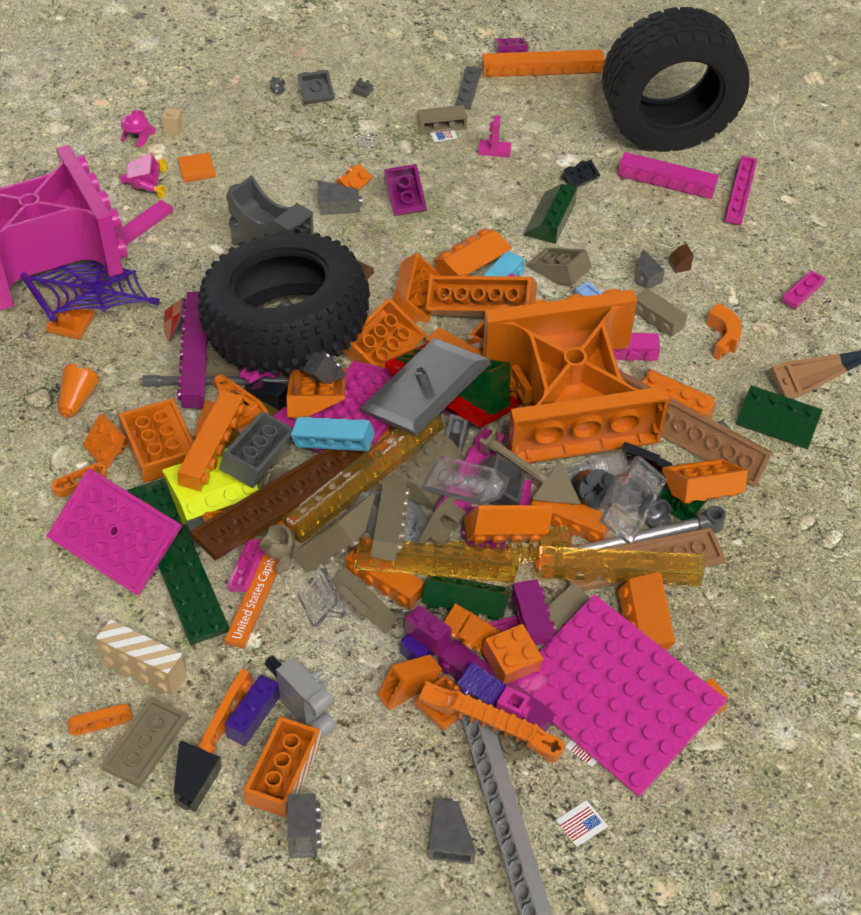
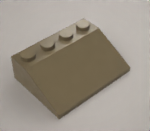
(335, 536)

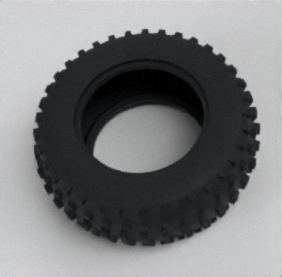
(288, 334)

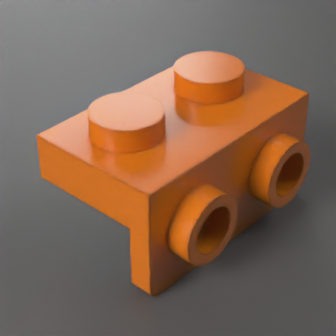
(356, 177)

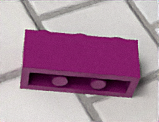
(533, 611)

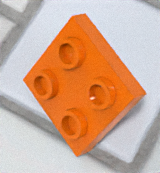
(71, 322)
(104, 441)
(441, 719)

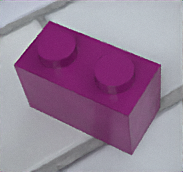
(428, 630)

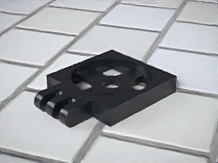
(653, 459)

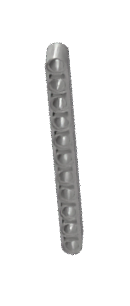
(507, 820)

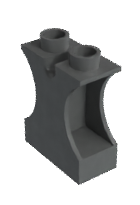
(258, 215)

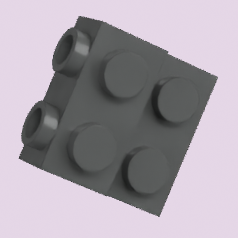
(315, 86)

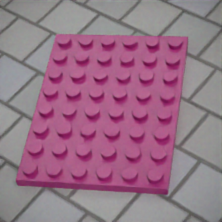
(620, 695)

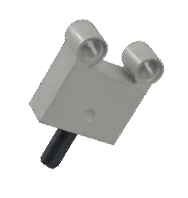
(303, 694)

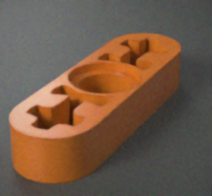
(64, 480)
(99, 719)

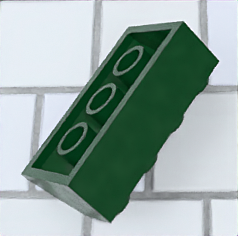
(552, 213)
(779, 417)
(469, 594)

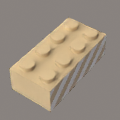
(141, 658)

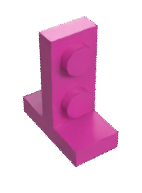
(493, 146)

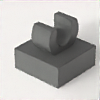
(363, 88)

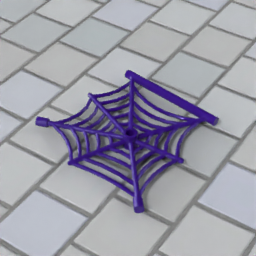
(94, 285)

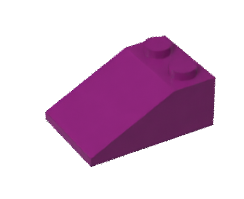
(404, 189)

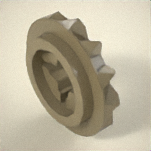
(510, 753)

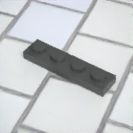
(468, 87)

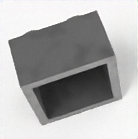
(512, 473)

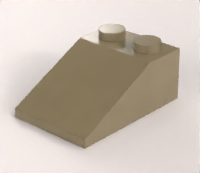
(561, 264)

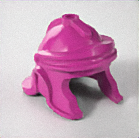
(137, 124)

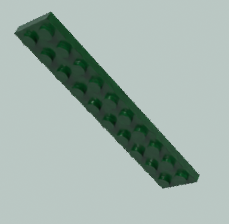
(184, 572)

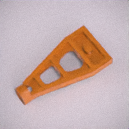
(252, 410)
(216, 728)

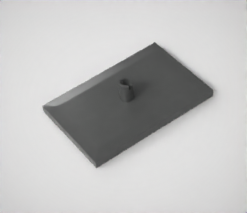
(425, 386)

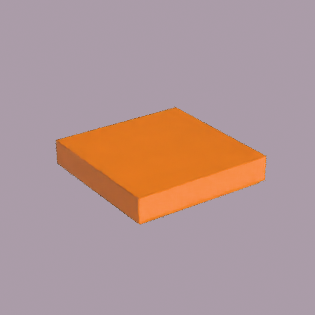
(196, 167)

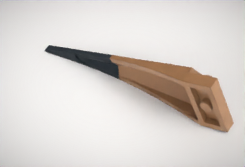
(804, 375)

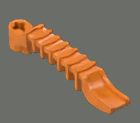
(450, 701)

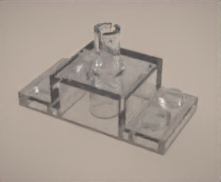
(631, 499)

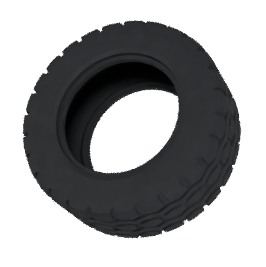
(663, 42)

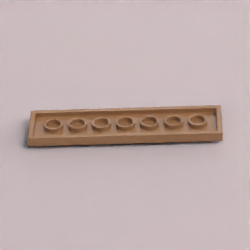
(692, 542)

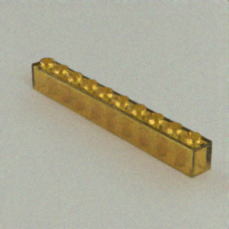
(355, 479)

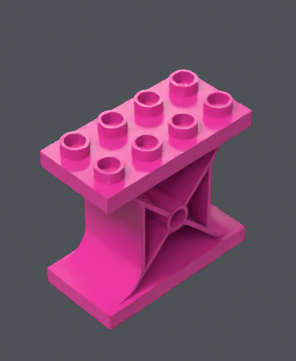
(57, 223)

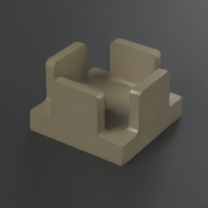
(445, 518)

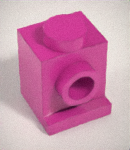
(514, 703)

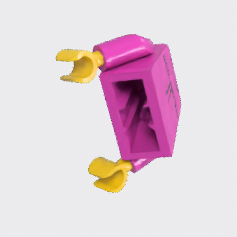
(144, 174)

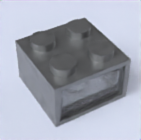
(304, 825)

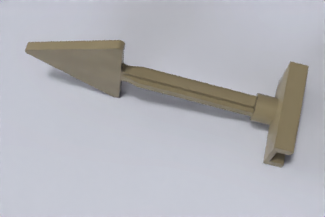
(554, 488)

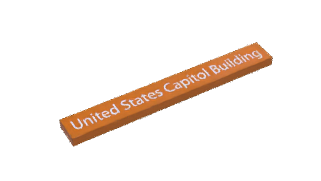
(252, 602)

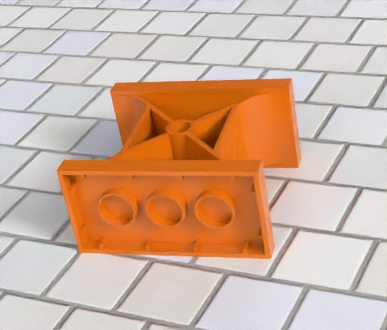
(574, 376)

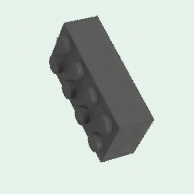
(256, 449)

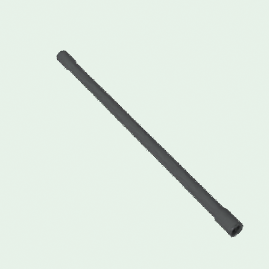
(157, 380)

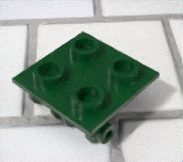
(681, 510)

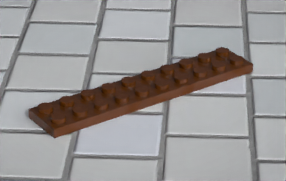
(270, 502)

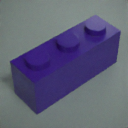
(252, 710)

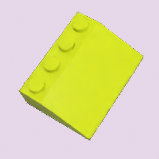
(217, 495)

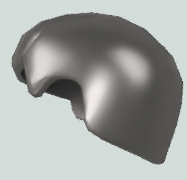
(659, 514)

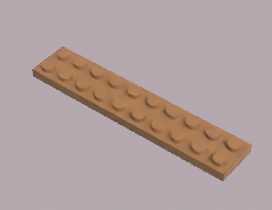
(709, 438)

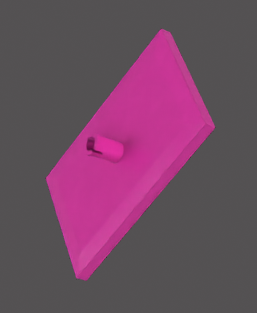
(361, 384)
(114, 531)

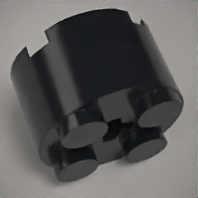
(592, 486)

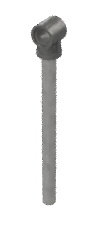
(712, 518)

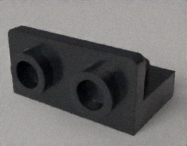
(581, 174)

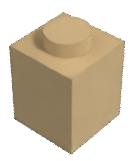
(172, 121)

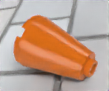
(75, 389)

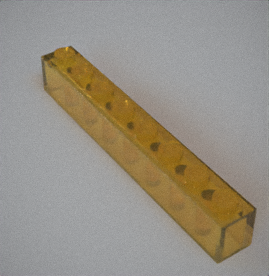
(441, 561)
(619, 565)

